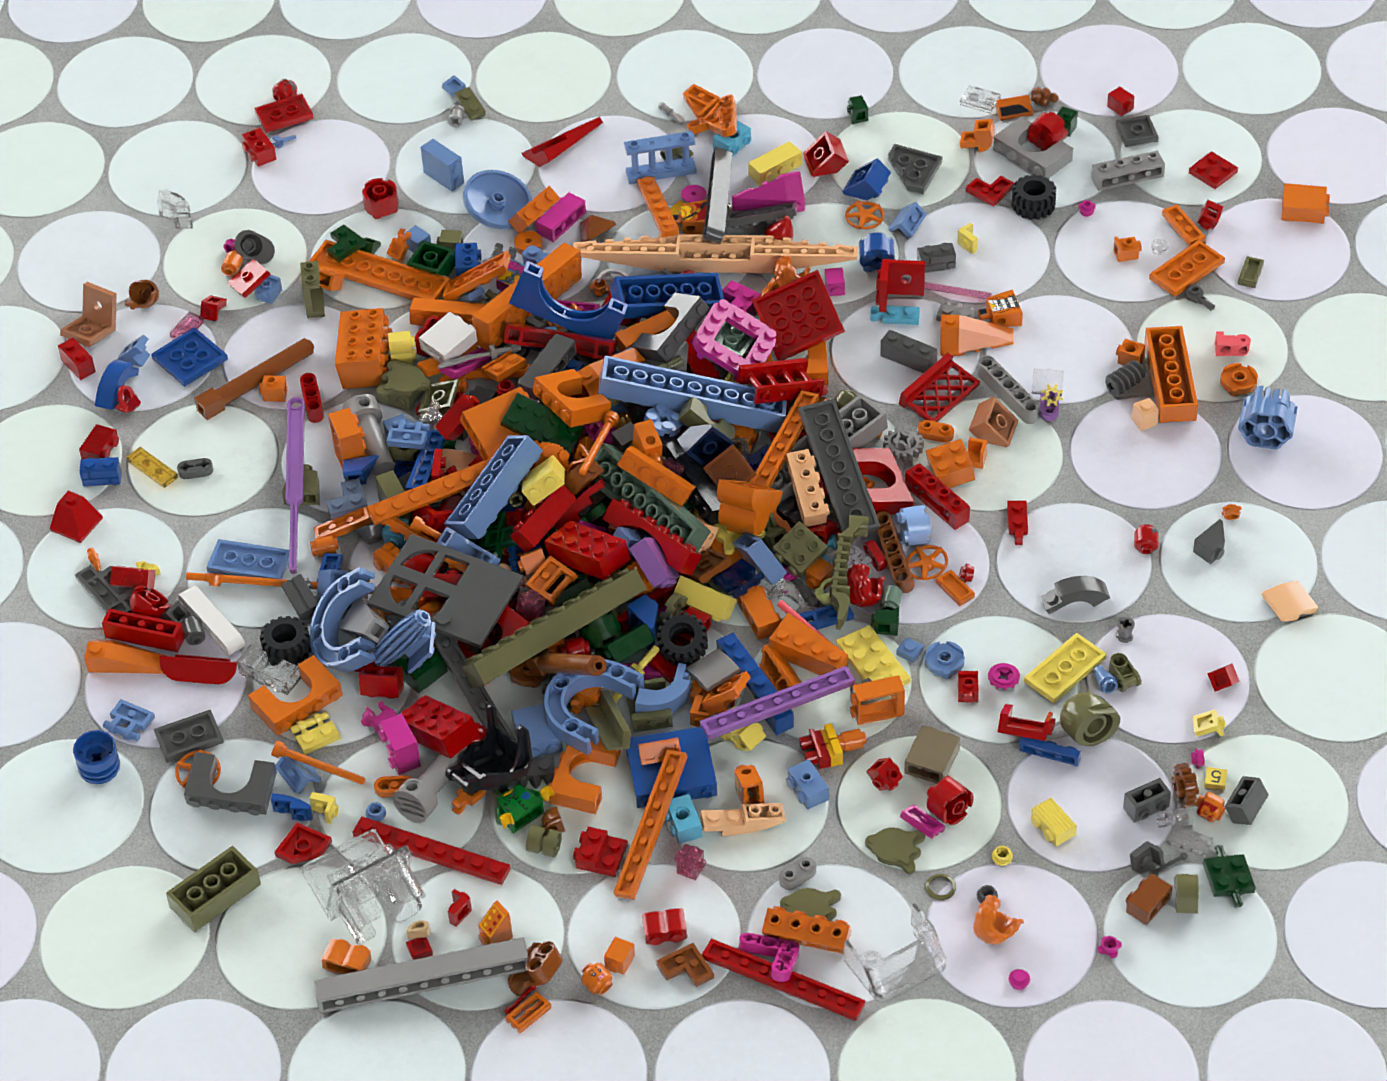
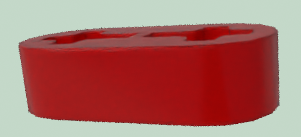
(873, 551)

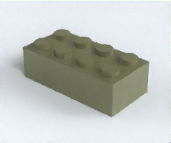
(213, 888)

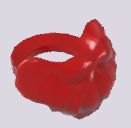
(130, 400)

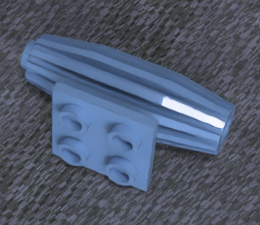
(410, 636)

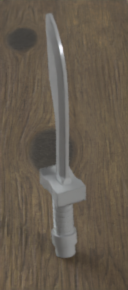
(493, 353)

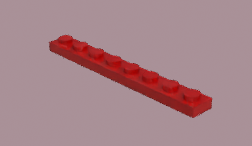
(436, 851)
(798, 985)

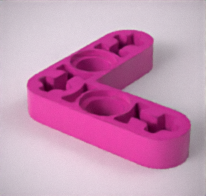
(775, 948)

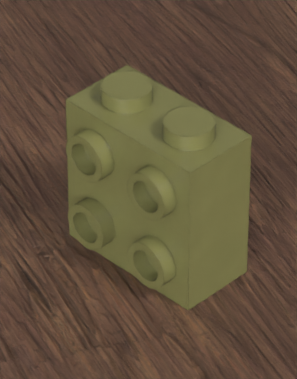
(799, 550)

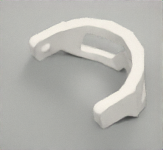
(603, 275)

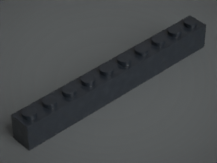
(705, 493)

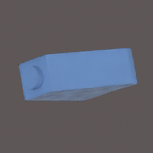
(760, 557)

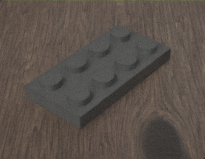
(754, 216)

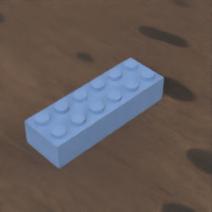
(494, 486)

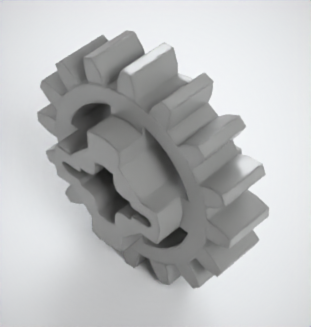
(904, 443)

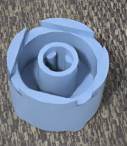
(914, 525)

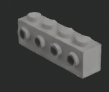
(1128, 170)

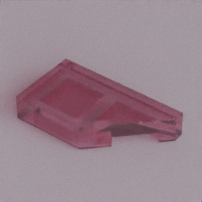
(188, 322)

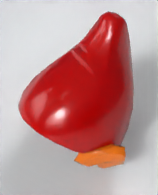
(780, 229)

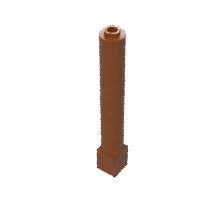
(214, 401)
(574, 664)

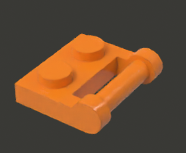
(546, 577)

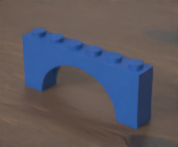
(533, 297)

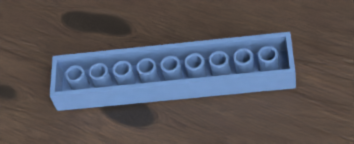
(658, 385)

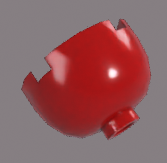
(148, 602)

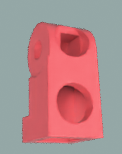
(1231, 345)

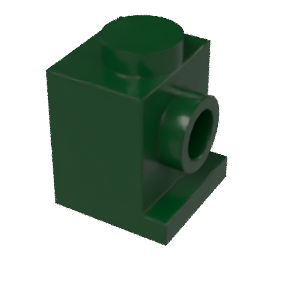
(857, 109)
(885, 621)

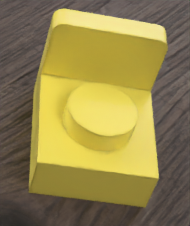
(1208, 723)
(324, 804)

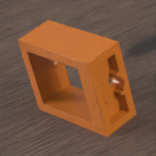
(882, 709)

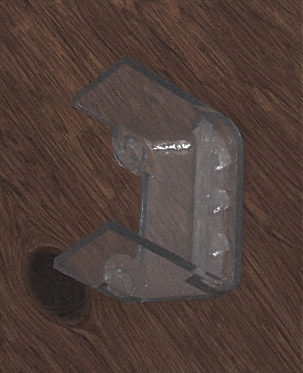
(902, 969)

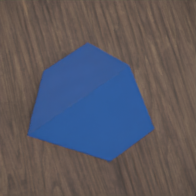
(359, 468)

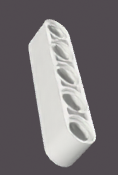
(212, 620)

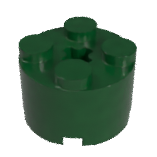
(601, 629)

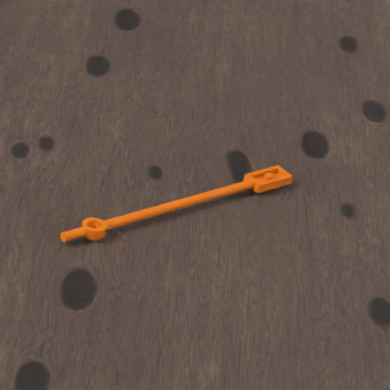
(216, 579)

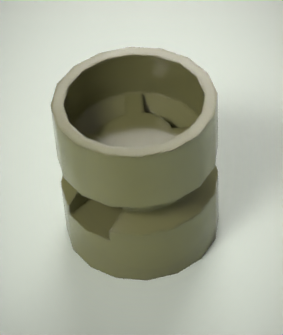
(542, 840)

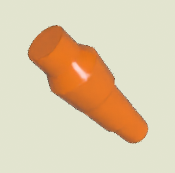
(94, 559)

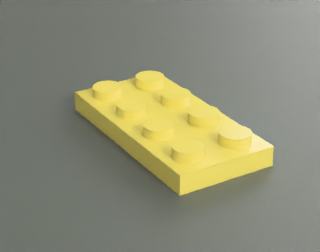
(871, 656)
(1065, 668)

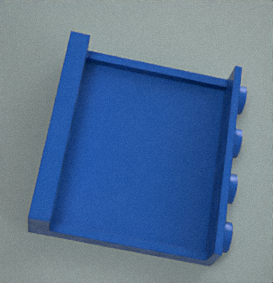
(698, 773)

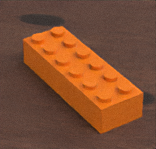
(1171, 374)

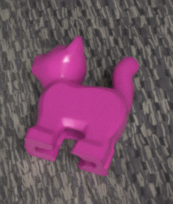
(370, 719)

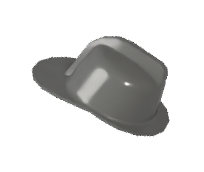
(254, 246)
(370, 533)

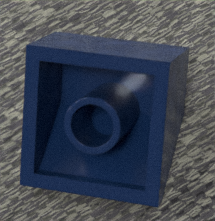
(704, 443)

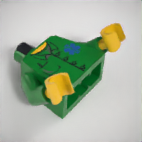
(520, 806)

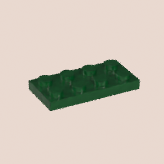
(540, 423)

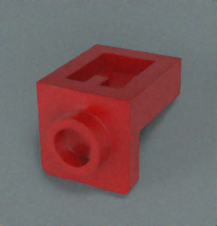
(211, 306)
(459, 908)

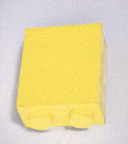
(543, 480)

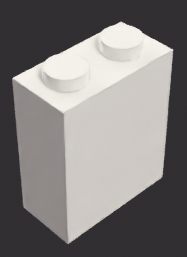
(448, 338)

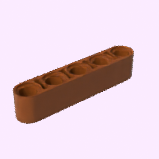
(894, 553)

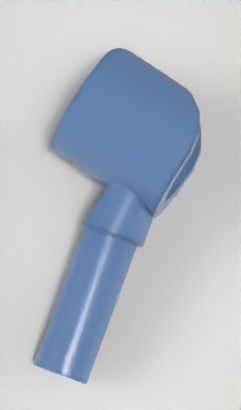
(280, 141)

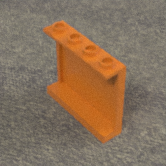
(484, 423)

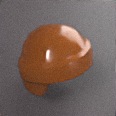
(142, 294)

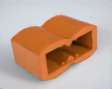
(345, 958)

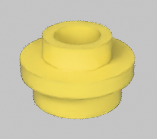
(1002, 851)

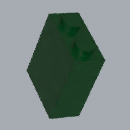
(626, 644)

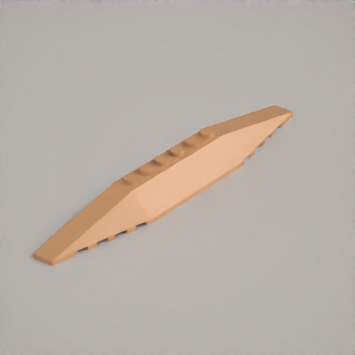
(733, 255)

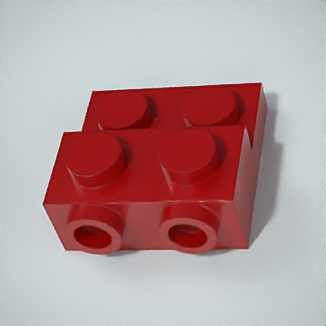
(599, 852)

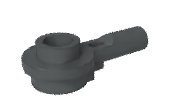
(1195, 294)

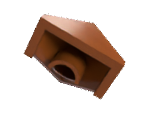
(594, 226)

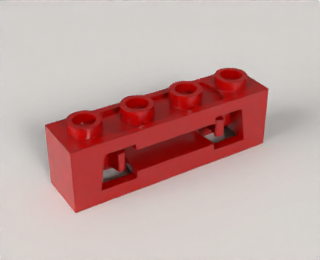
(937, 496)

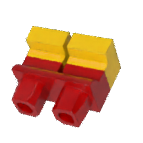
(824, 745)

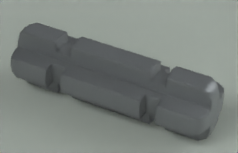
(807, 595)

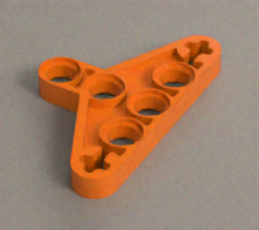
(720, 119)

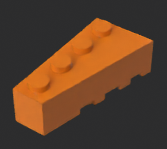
(806, 647)

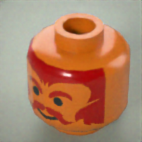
(1210, 807)

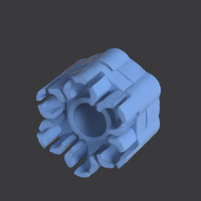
(1267, 420)

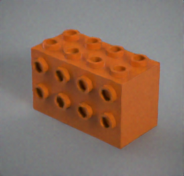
(362, 347)

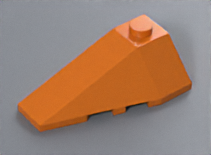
(119, 657)

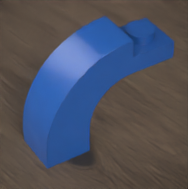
(110, 382)

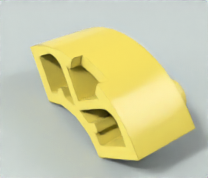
(746, 737)

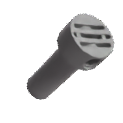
(369, 417)
(418, 797)

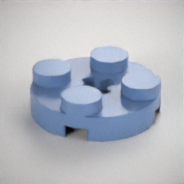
(670, 423)
(944, 668)

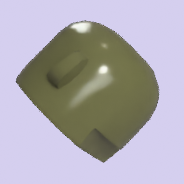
(1089, 719)

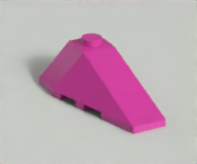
(784, 190)

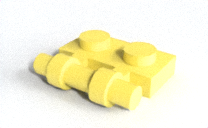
(317, 737)

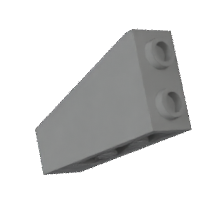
(364, 622)

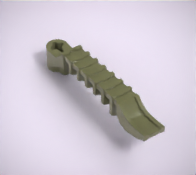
(839, 590)

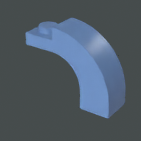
(457, 542)
(670, 697)

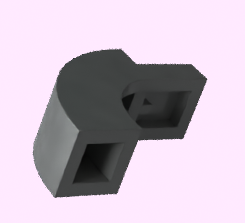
(1075, 589)

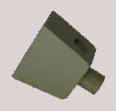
(311, 491)

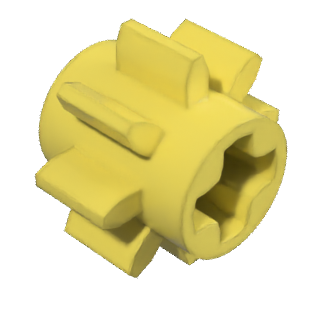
(1057, 396)

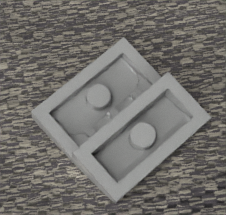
(713, 669)

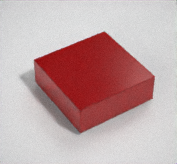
(419, 948)

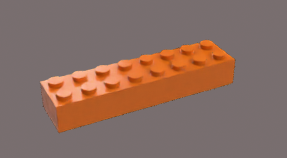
(560, 272)

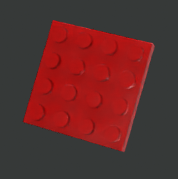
(799, 315)

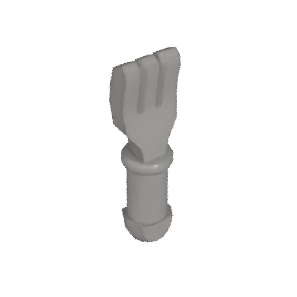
(669, 112)

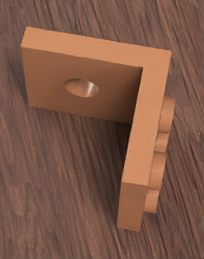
(95, 321)

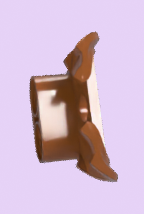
(542, 965)

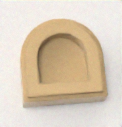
(418, 929)

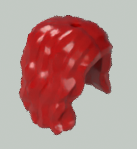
(863, 590)

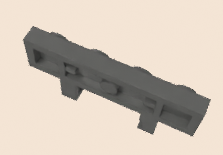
(98, 587)

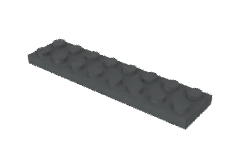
(837, 463)

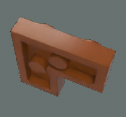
(686, 960)

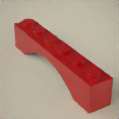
(538, 337)
(678, 554)

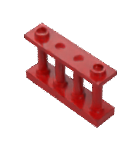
(779, 370)

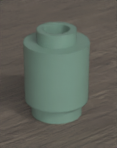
(891, 598)

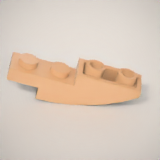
(744, 820)

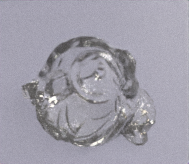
(432, 415)

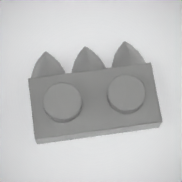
(948, 309)

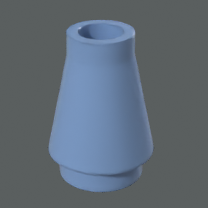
(1106, 682)

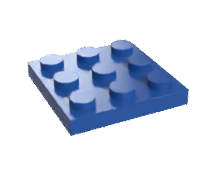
(189, 356)

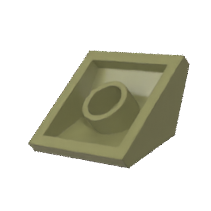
(442, 392)

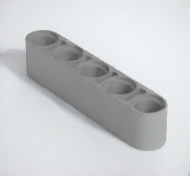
(1008, 389)

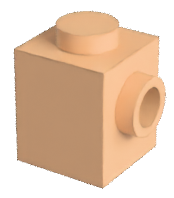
(1145, 414)

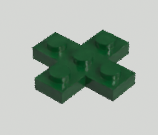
(497, 536)

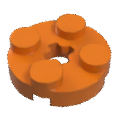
(1239, 387)

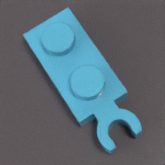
(896, 315)

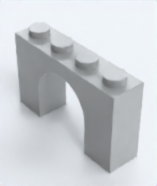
(1044, 163)

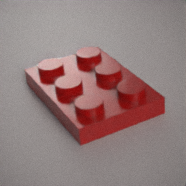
(283, 113)

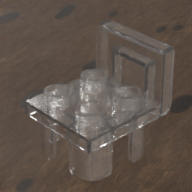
(358, 872)

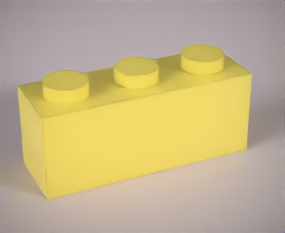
(775, 163)
(706, 598)

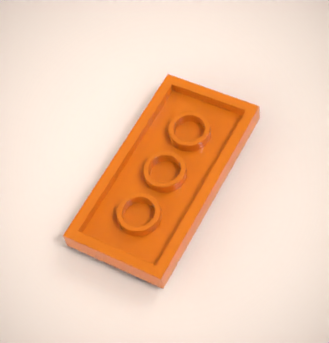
(1187, 268)
(476, 276)

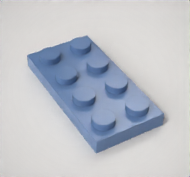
(248, 560)

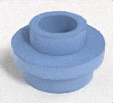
(376, 808)

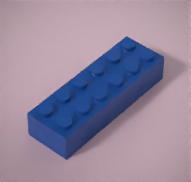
(650, 293)

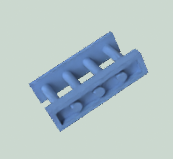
(665, 169)

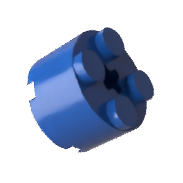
(874, 249)

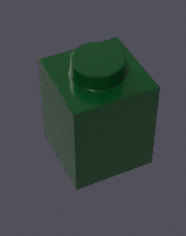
(1070, 118)

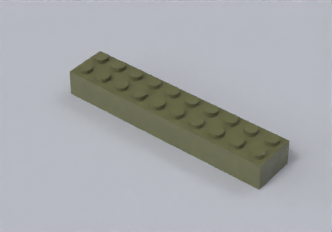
(552, 627)

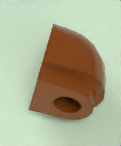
(552, 820)

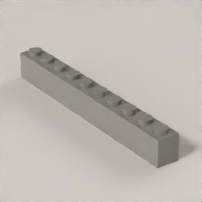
(421, 975)

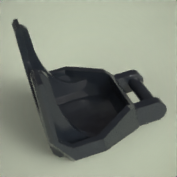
(495, 760)

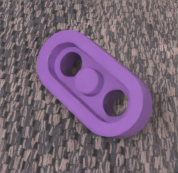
(1049, 412)

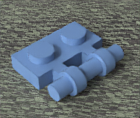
(408, 434)
(130, 715)

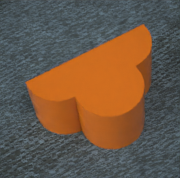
(746, 505)

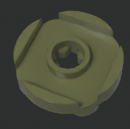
(674, 605)

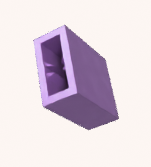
(653, 563)

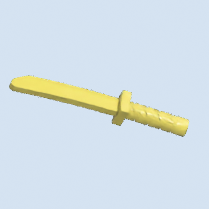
(640, 666)

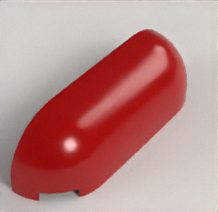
(198, 669)

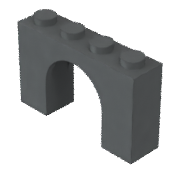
(689, 312)
(252, 798)

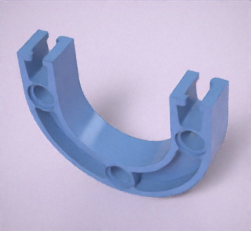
(327, 620)
(565, 686)

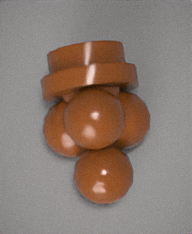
(1043, 96)

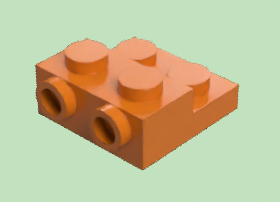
(722, 695)

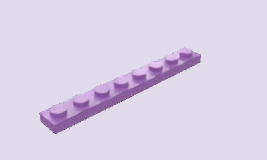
(777, 702)

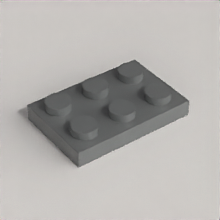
(188, 735)

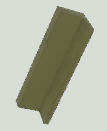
(610, 723)

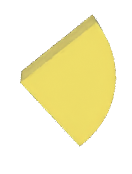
(142, 564)

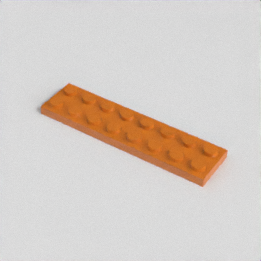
(384, 274)

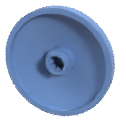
(495, 197)

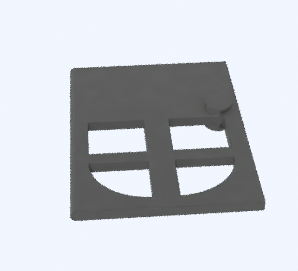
(471, 605)

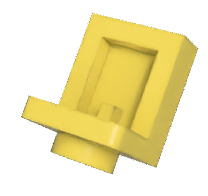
(967, 239)

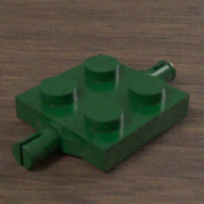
(1229, 875)

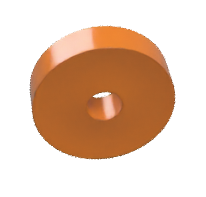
(526, 239)

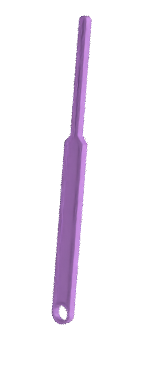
(294, 472)

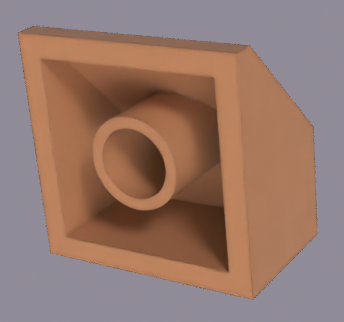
(993, 423)

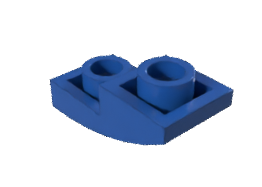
(287, 804)

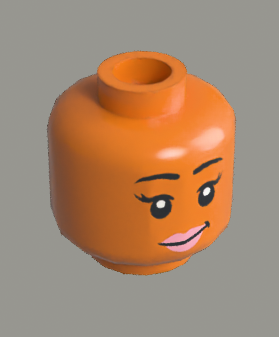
(596, 978)

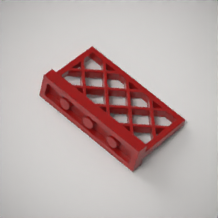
(925, 382)

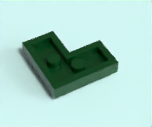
(347, 243)

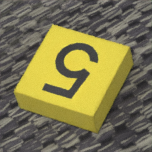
(1215, 778)

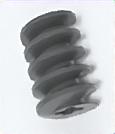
(1125, 378)

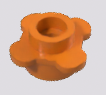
(599, 288)
(1231, 511)

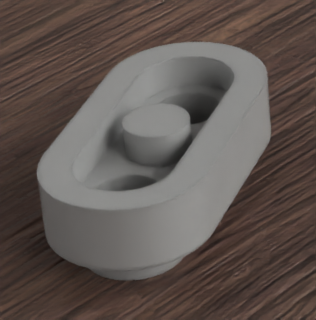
(798, 872)

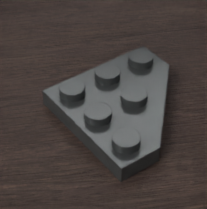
(914, 167)

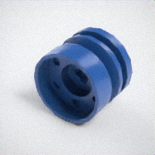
(96, 757)

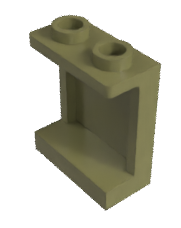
(311, 289)
(652, 719)

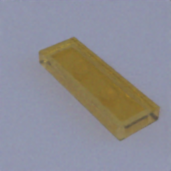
(152, 467)

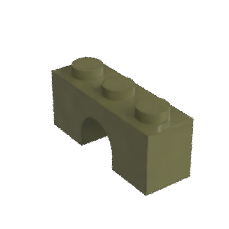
(695, 414)

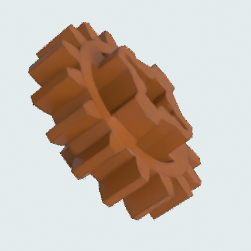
(1185, 785)

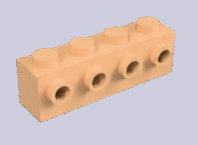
(806, 487)

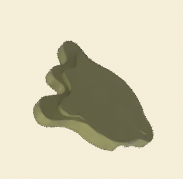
(402, 380)
(896, 847)
(812, 902)

